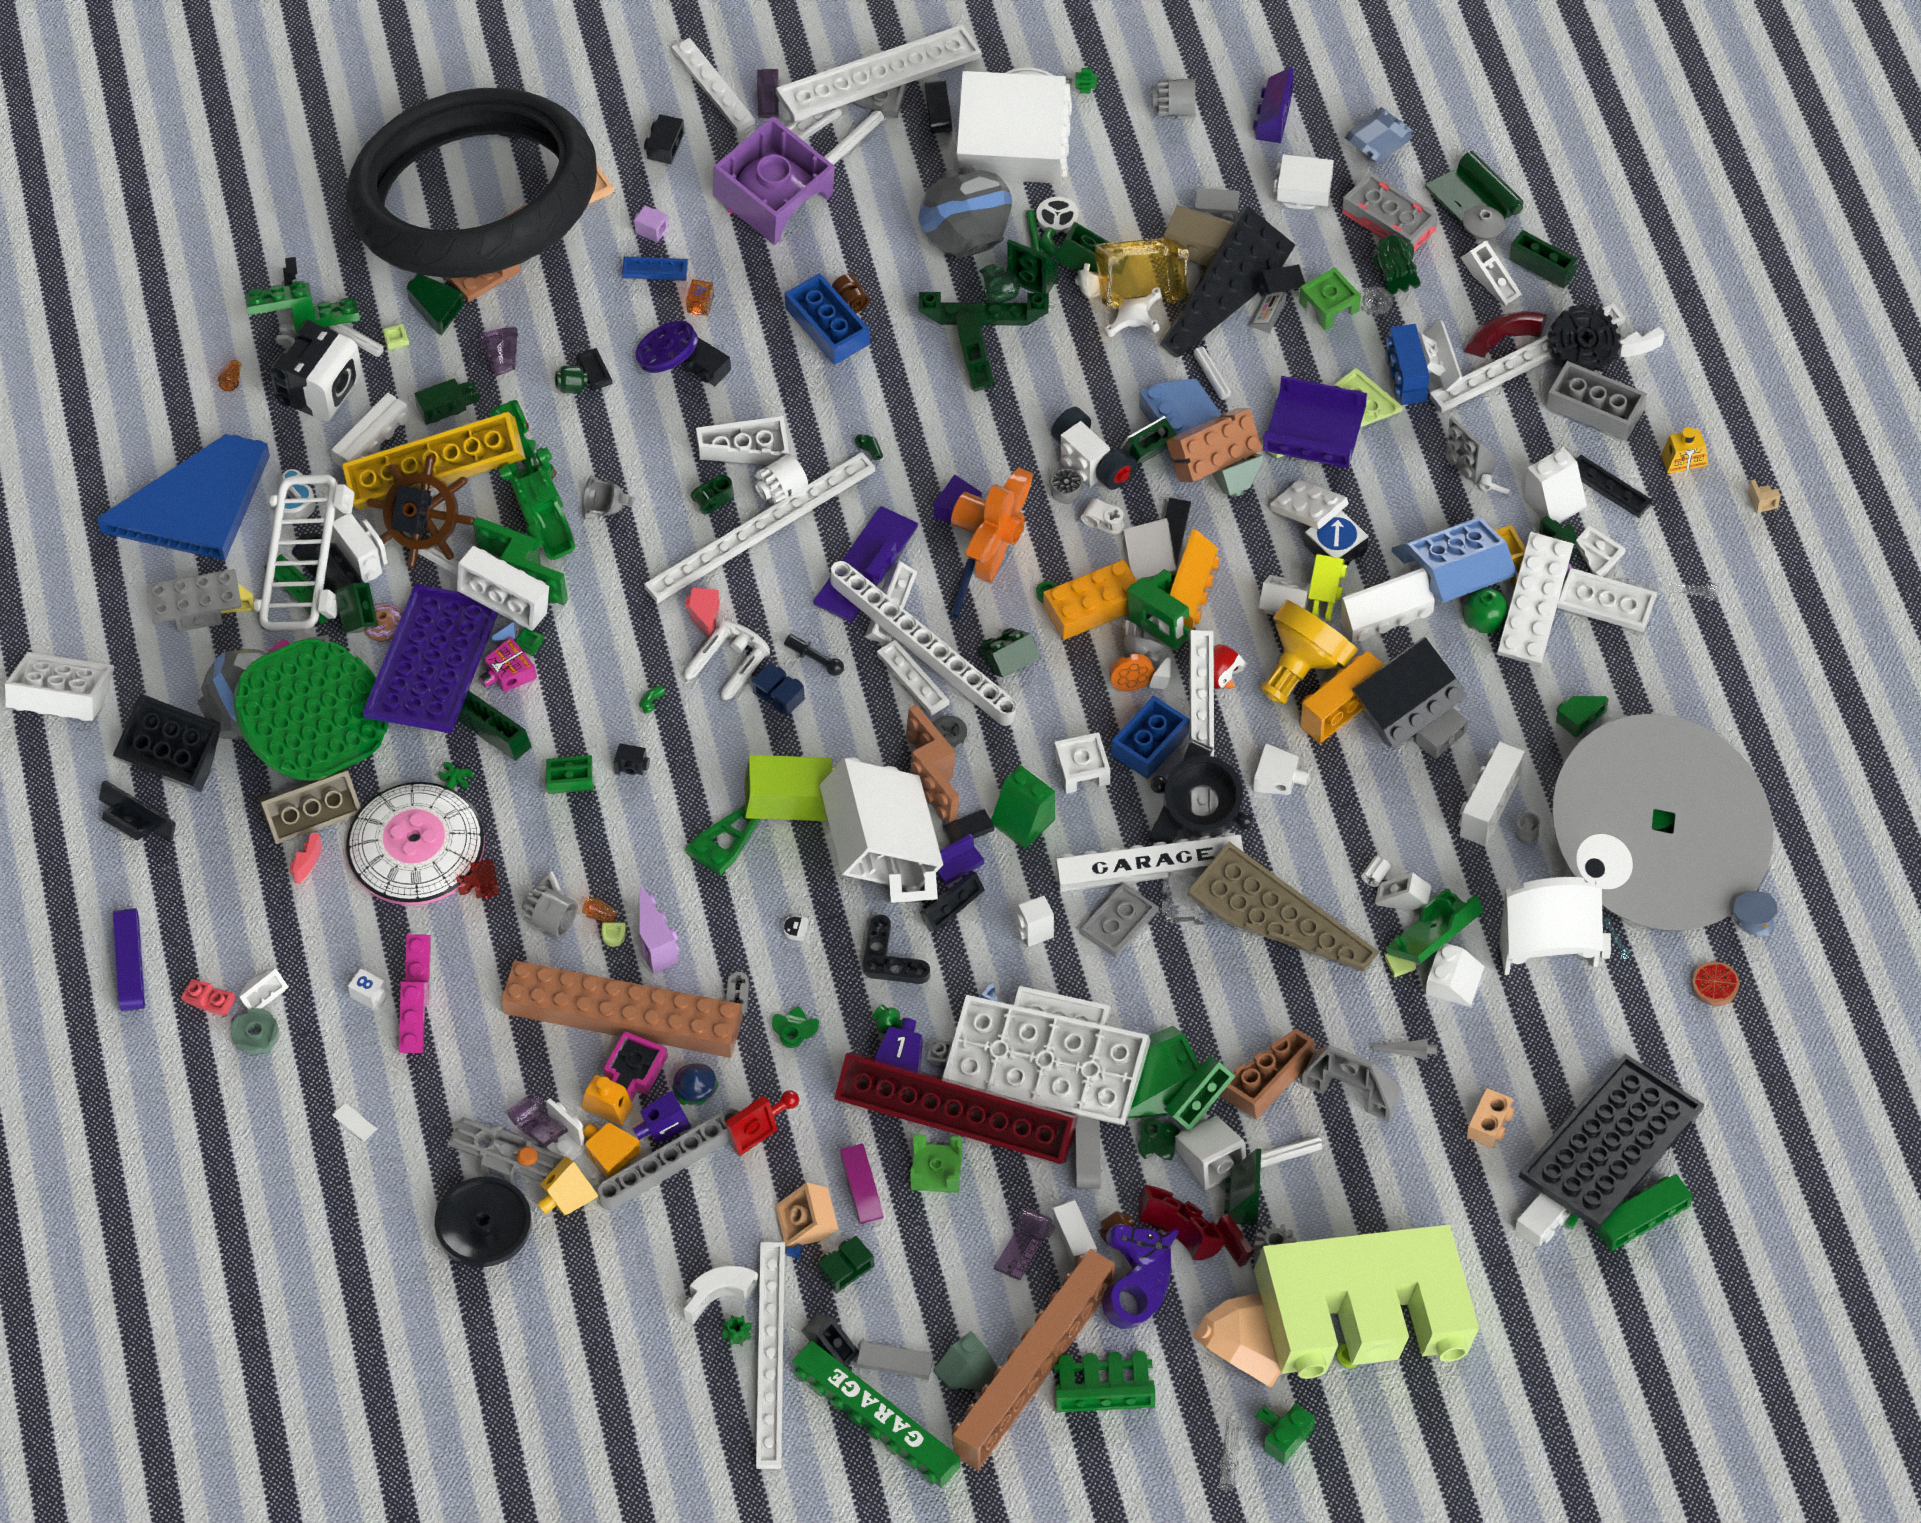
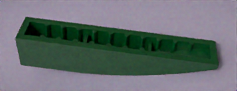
(494, 727)

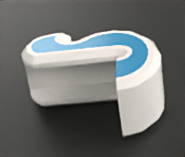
(298, 510)

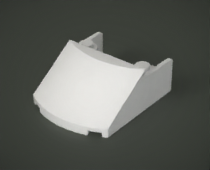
(1552, 920)

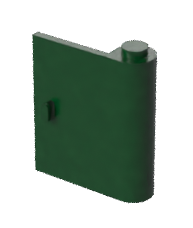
(1473, 186)

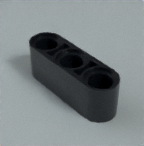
(938, 107)

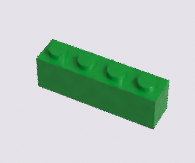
(1645, 1211)

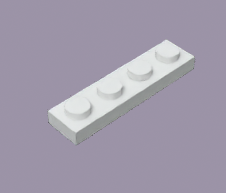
(913, 677)

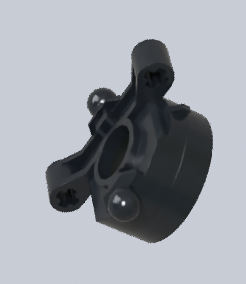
(1197, 771)

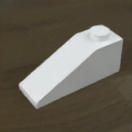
(1491, 273)

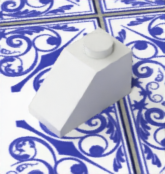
(1403, 893)

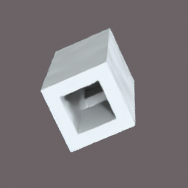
(1073, 1230)

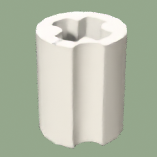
(1375, 871)

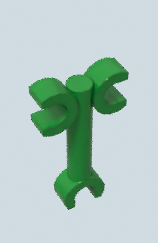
(455, 775)

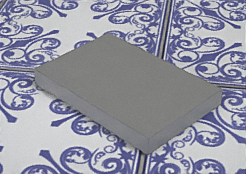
(1119, 920)

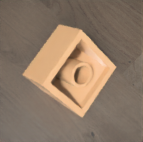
(806, 1215)

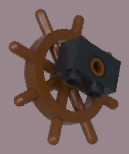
(412, 509)

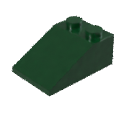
(1079, 248)
(1032, 268)
(1244, 1190)

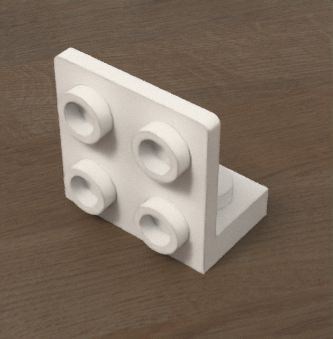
(572, 1142)

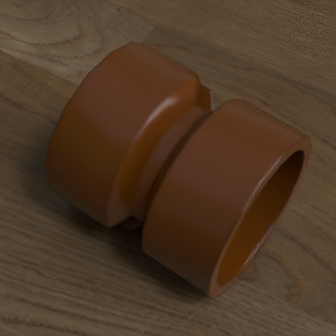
(851, 291)

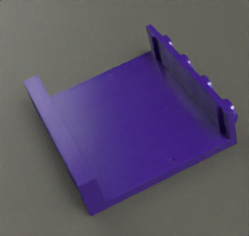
(1315, 422)

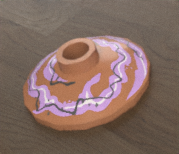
(386, 626)

